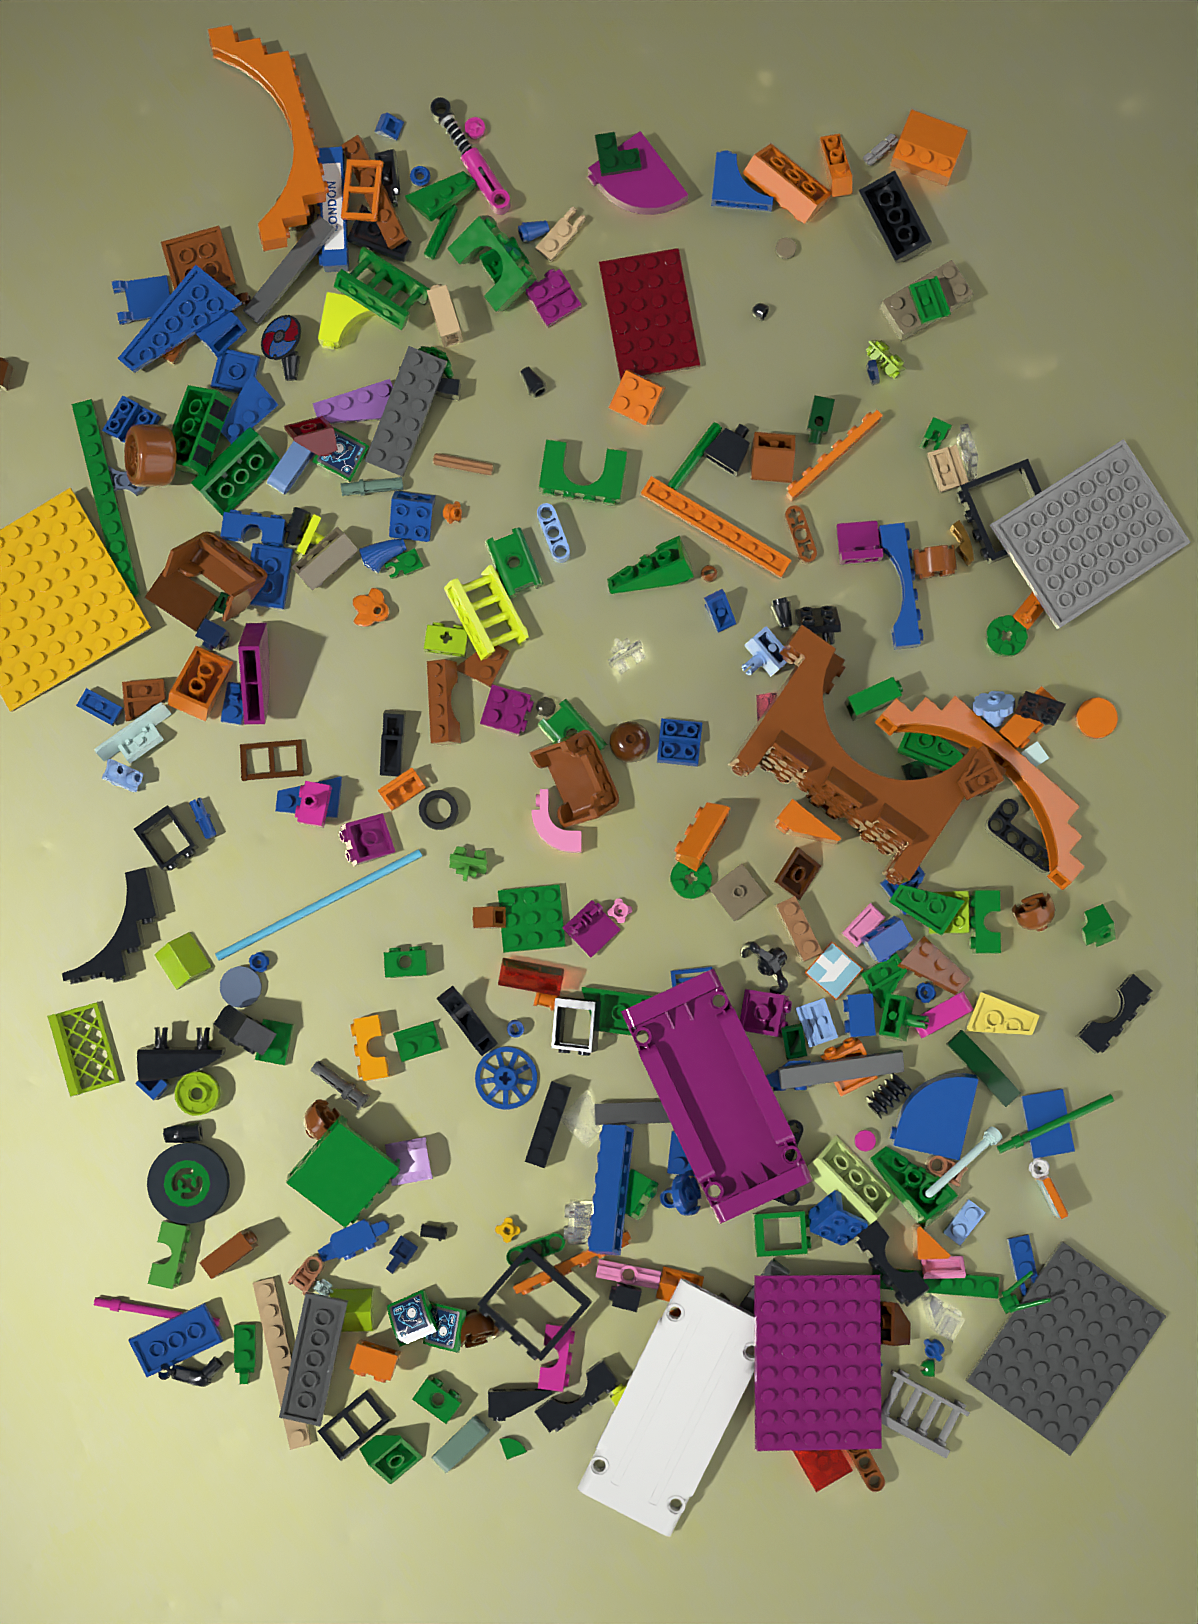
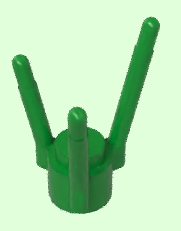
(1011, 1303)

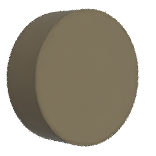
(785, 248)

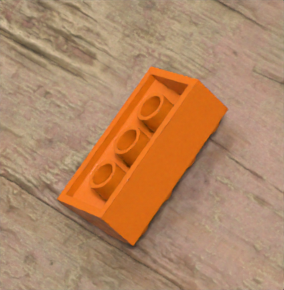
(786, 183)

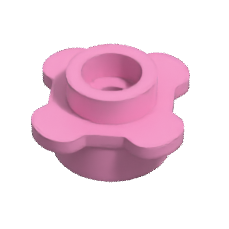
(614, 910)

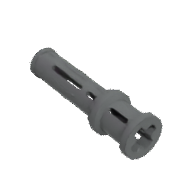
(347, 1090)

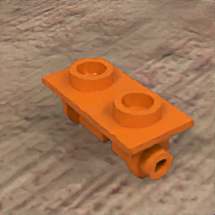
(1028, 611)

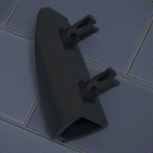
(169, 1062)

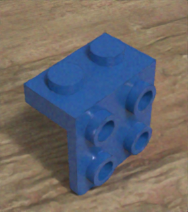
(834, 1223)

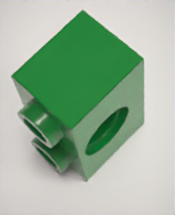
(418, 965)
(444, 1410)

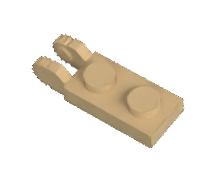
(560, 235)

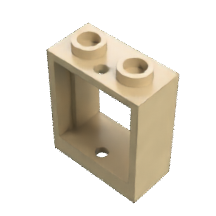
(444, 315)

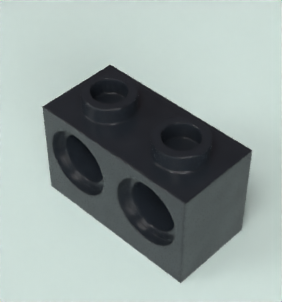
(625, 1296)

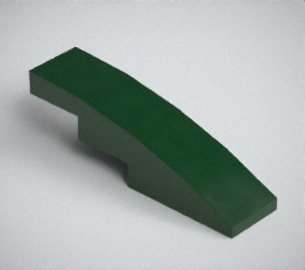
(983, 1067)

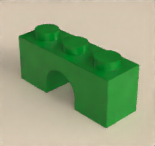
(983, 940)

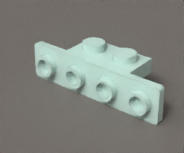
(136, 737)

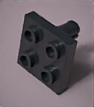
(820, 620)

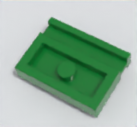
(929, 300)
(417, 1041)
(279, 1047)

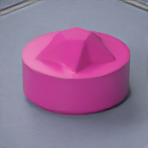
(474, 128)

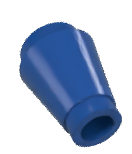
(531, 230)

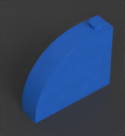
(936, 1116)

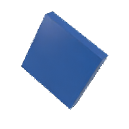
(234, 370)

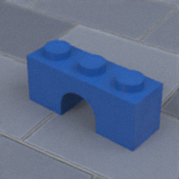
(237, 524)

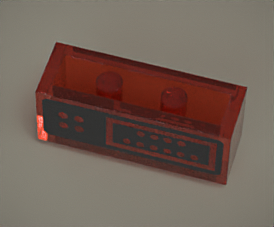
(531, 976)

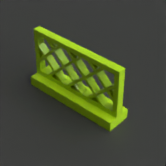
(65, 1054)

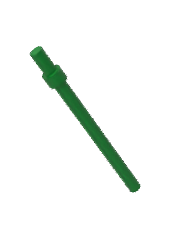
(1019, 1140)

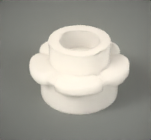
(1044, 1168)

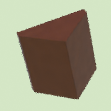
(797, 873)

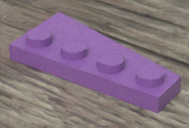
(356, 405)

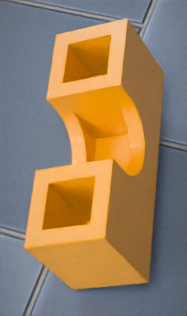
(365, 1030)

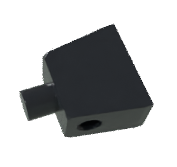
(729, 449)

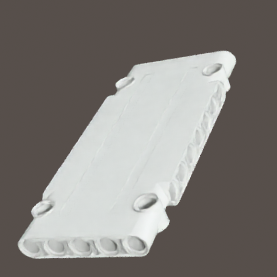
(673, 1409)

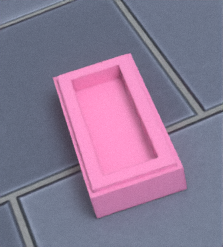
(863, 924)
(943, 1268)

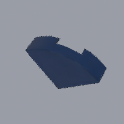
(872, 371)

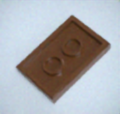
(182, 599)

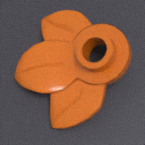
(368, 606)

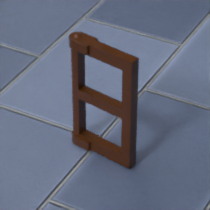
(270, 746)

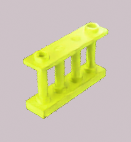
(474, 627)

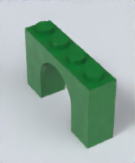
(516, 273)
(605, 489)

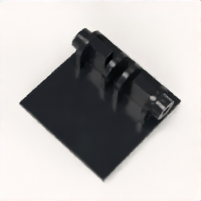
(1039, 708)

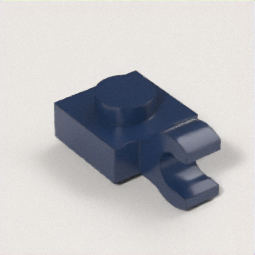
(402, 1252)

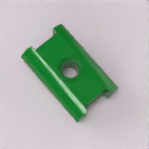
(514, 547)
(566, 720)

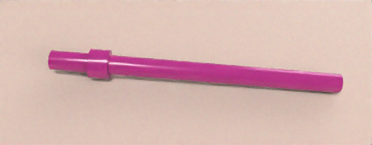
(116, 1305)

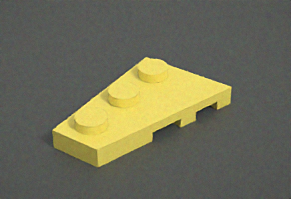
(998, 1016)

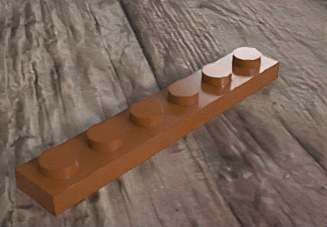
(387, 217)

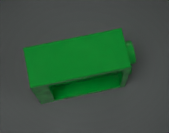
(759, 1233)

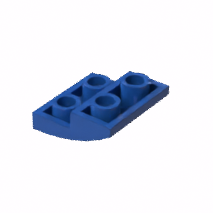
(126, 415)
(679, 742)

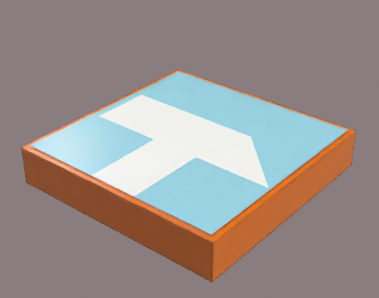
(833, 971)
(1052, 1197)

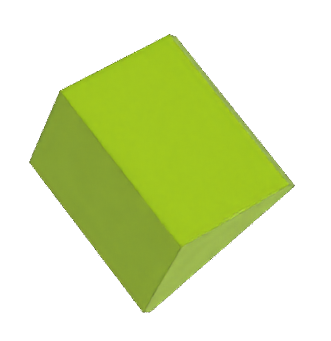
(182, 960)
(359, 1308)

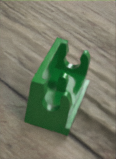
(936, 432)

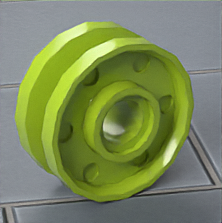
(184, 1093)

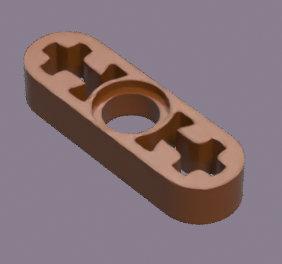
(800, 550)

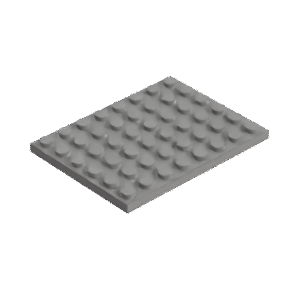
(1090, 534)

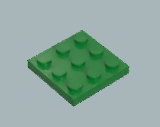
(532, 918)

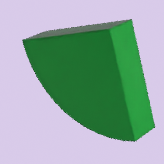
(512, 1447)

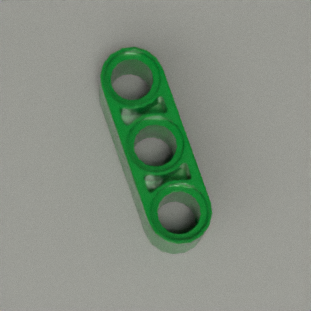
(543, 1241)

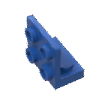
(411, 516)

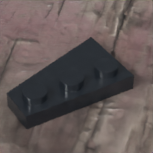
(370, 236)

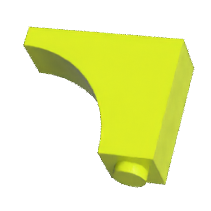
(338, 317)

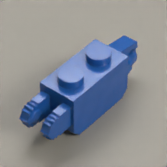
(353, 1238)

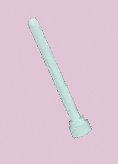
(990, 1137)

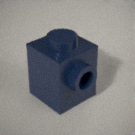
(212, 635)

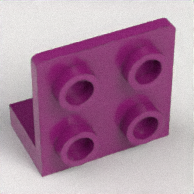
(858, 542)

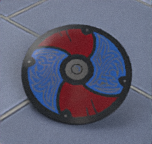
(281, 337)

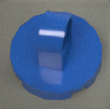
(685, 1195)

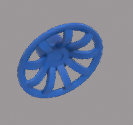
(506, 1078)

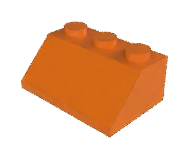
(701, 835)

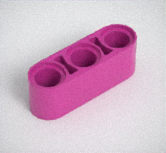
(945, 1013)

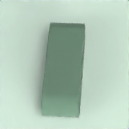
(460, 1444)

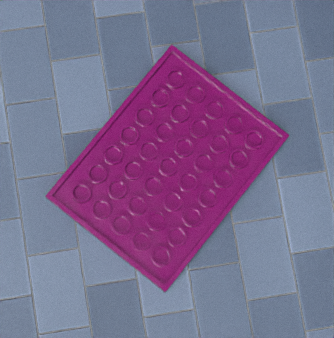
(817, 1362)

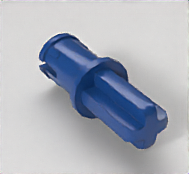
(202, 818)

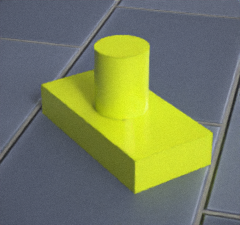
(309, 535)

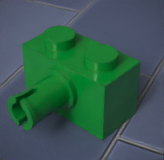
(898, 1018)

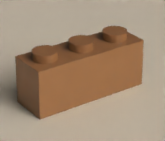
(798, 929)

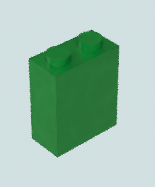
(873, 698)

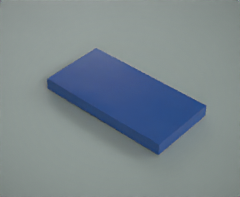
(175, 1339)

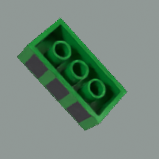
(198, 428)

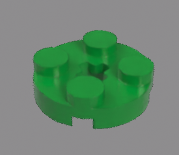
(1005, 648)
(697, 888)

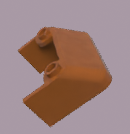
(220, 564)

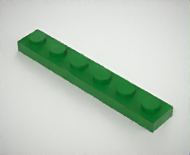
(969, 1286)

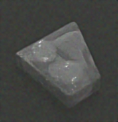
(969, 451)
(581, 1120)

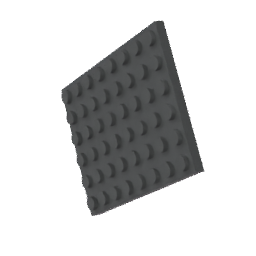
(1069, 1355)

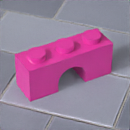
(554, 1376)

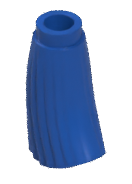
(378, 554)

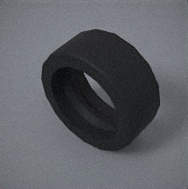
(423, 811)

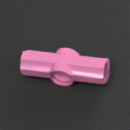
(643, 1276)

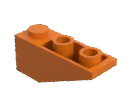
(836, 165)

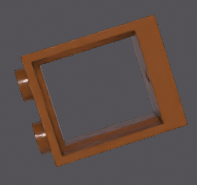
(229, 1253)

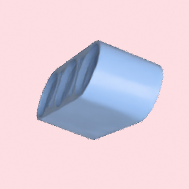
(553, 523)

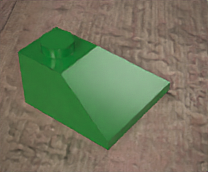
(390, 1456)

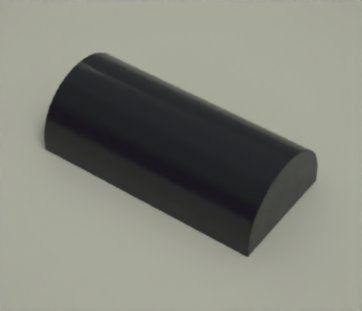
(896, 217)

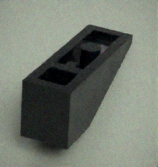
(508, 1402)

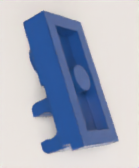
(233, 706)

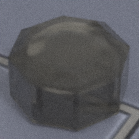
(545, 707)

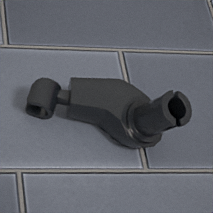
(192, 1375)

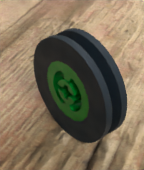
(171, 1202)

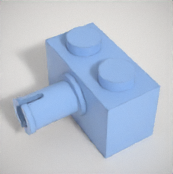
(765, 653)

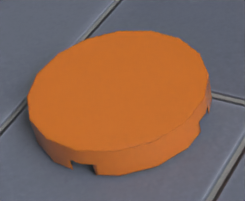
(1096, 718)

